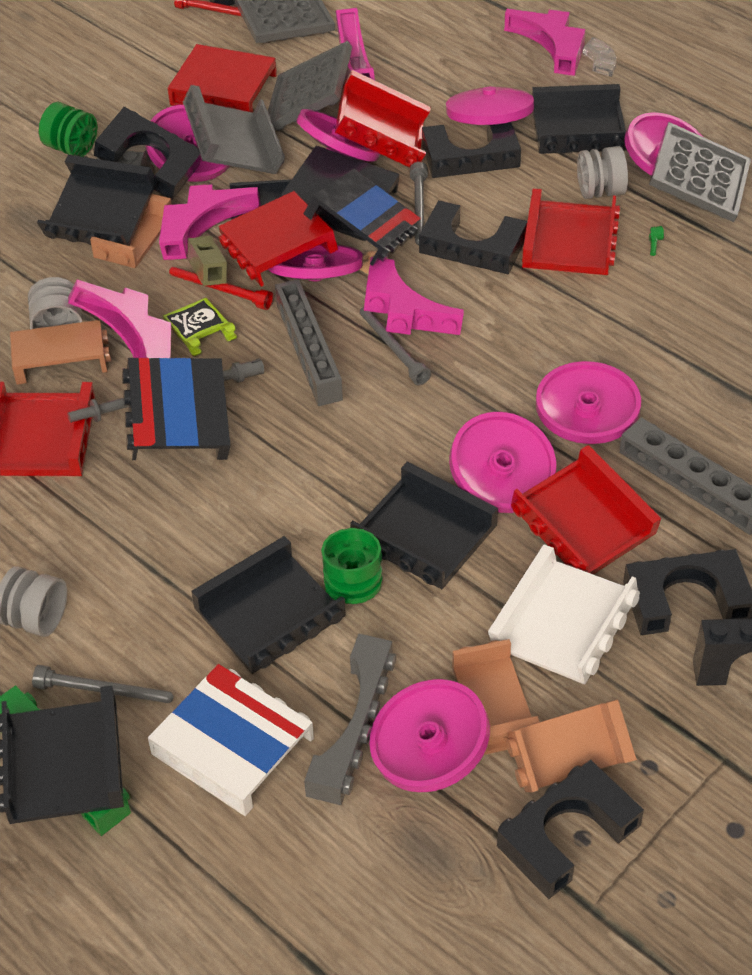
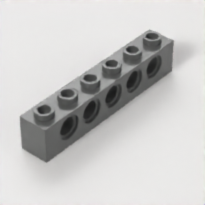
(309, 343)
(689, 472)

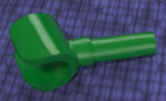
(655, 235)

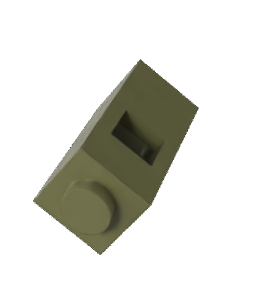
(207, 260)

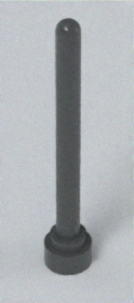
(418, 174)
(418, 372)
(45, 677)

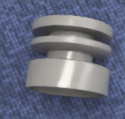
(602, 172)
(50, 304)
(32, 601)

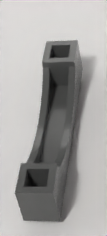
(331, 773)

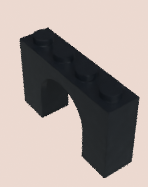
(130, 130)
(449, 160)
(493, 253)
(716, 571)
(718, 647)
(585, 792)

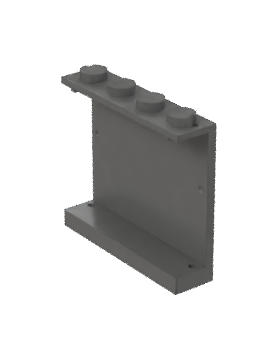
(234, 135)

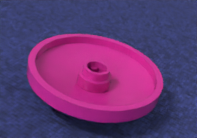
(489, 105)
(176, 121)
(322, 129)
(645, 137)
(320, 264)
(588, 402)
(499, 455)
(429, 735)

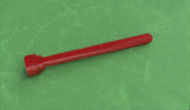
(181, 4)
(262, 299)

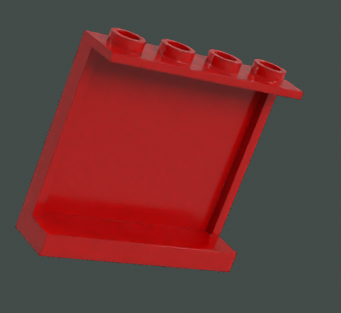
(223, 76)
(381, 119)
(274, 235)
(570, 236)
(38, 434)
(587, 513)

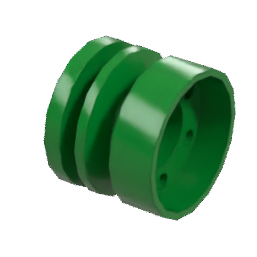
(68, 129)
(352, 565)

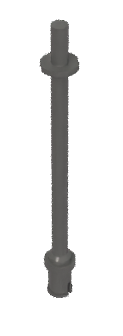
(236, 372)

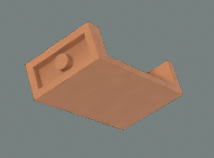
(144, 237)
(58, 346)
(493, 679)
(555, 746)

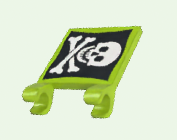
(197, 322)

